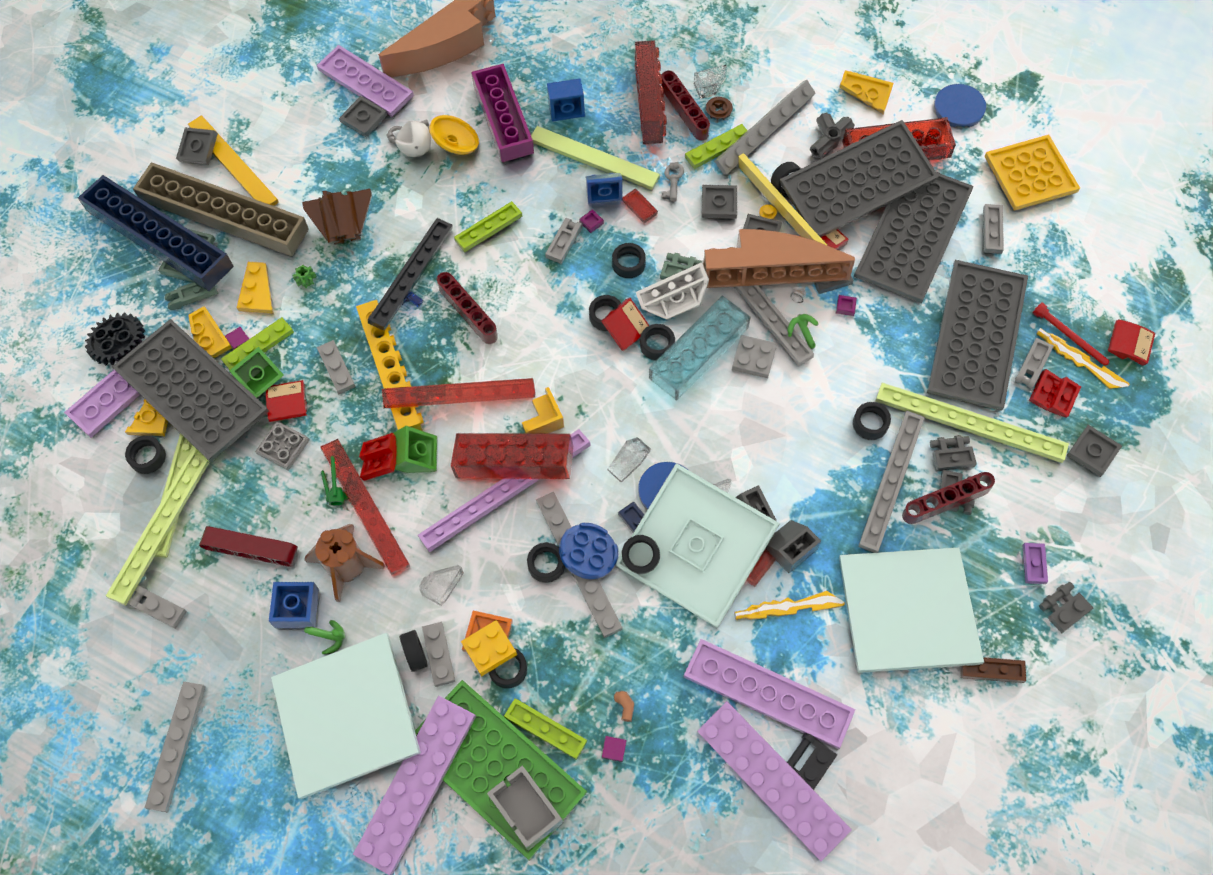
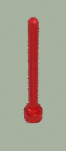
(1042, 312)

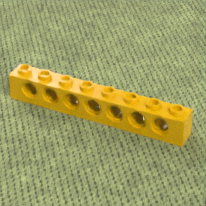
(387, 359)

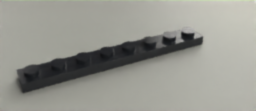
(410, 274)

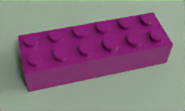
(502, 112)

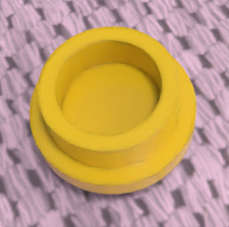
(768, 211)

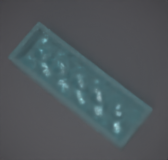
(699, 347)

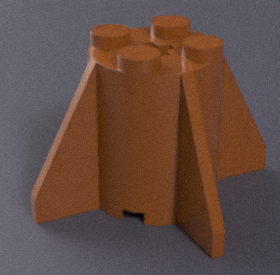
(341, 557)

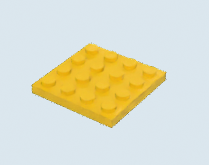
(1031, 172)

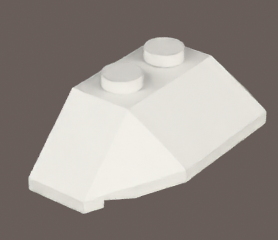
(675, 293)

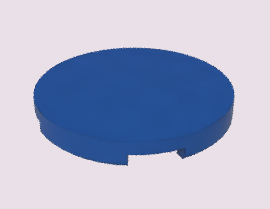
(960, 104)
(653, 480)
(588, 551)

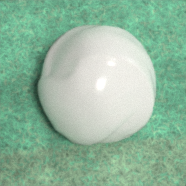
(414, 139)

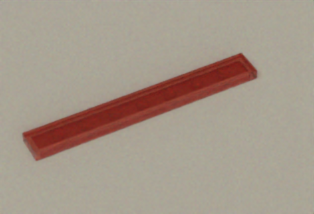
(458, 393)
(365, 508)

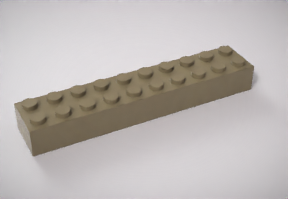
(221, 209)

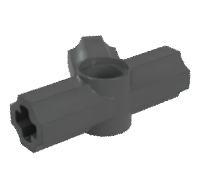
(831, 133)

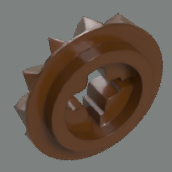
(718, 102)

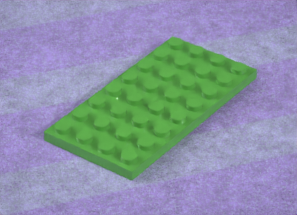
(494, 752)

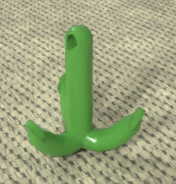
(802, 320)
(336, 634)

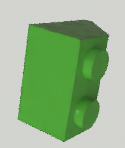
(256, 372)
(415, 451)

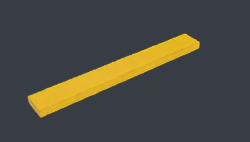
(237, 166)

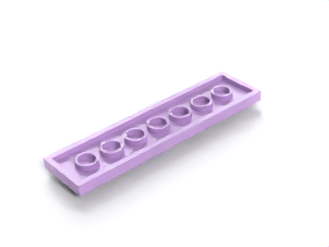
(769, 693)
(774, 781)
(414, 786)

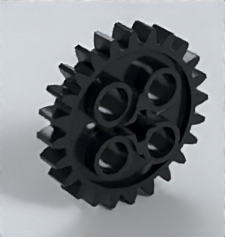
(114, 338)

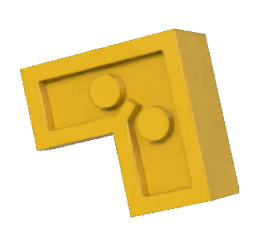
(548, 418)

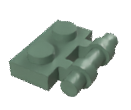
(672, 268)

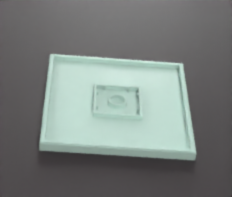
(704, 544)
(910, 610)
(344, 716)

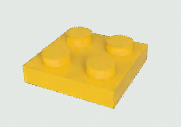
(489, 648)

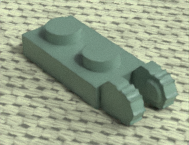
(187, 294)

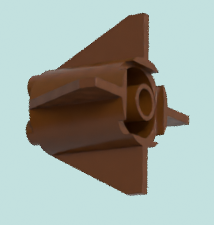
(339, 215)

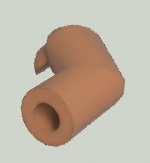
(627, 703)

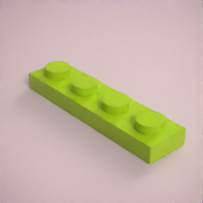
(714, 147)
(488, 226)
(264, 340)
(545, 729)

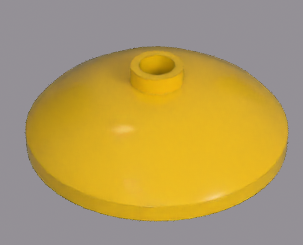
(453, 135)

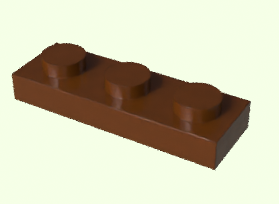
(996, 670)

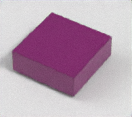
(591, 221)
(846, 305)
(236, 337)
(614, 749)

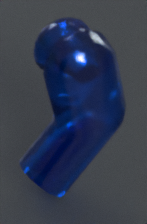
(416, 300)

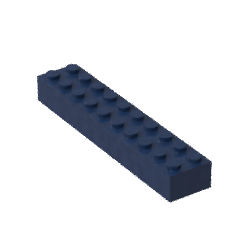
(156, 232)

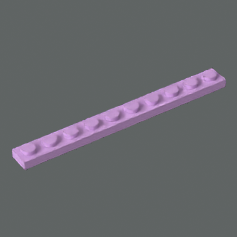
(485, 503)

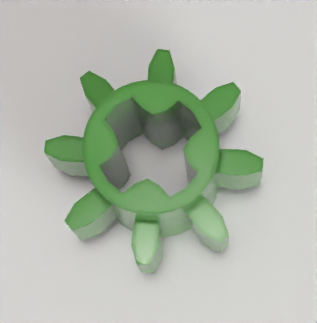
(304, 276)

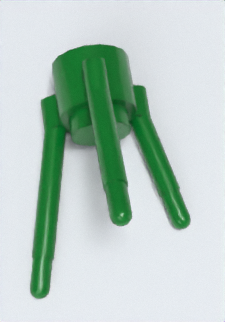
(335, 495)

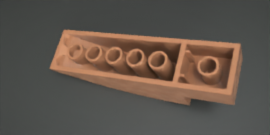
(439, 39)
(775, 258)

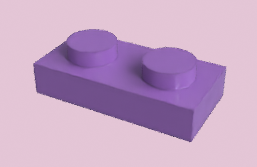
(1035, 563)

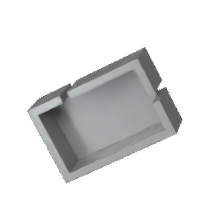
(525, 808)

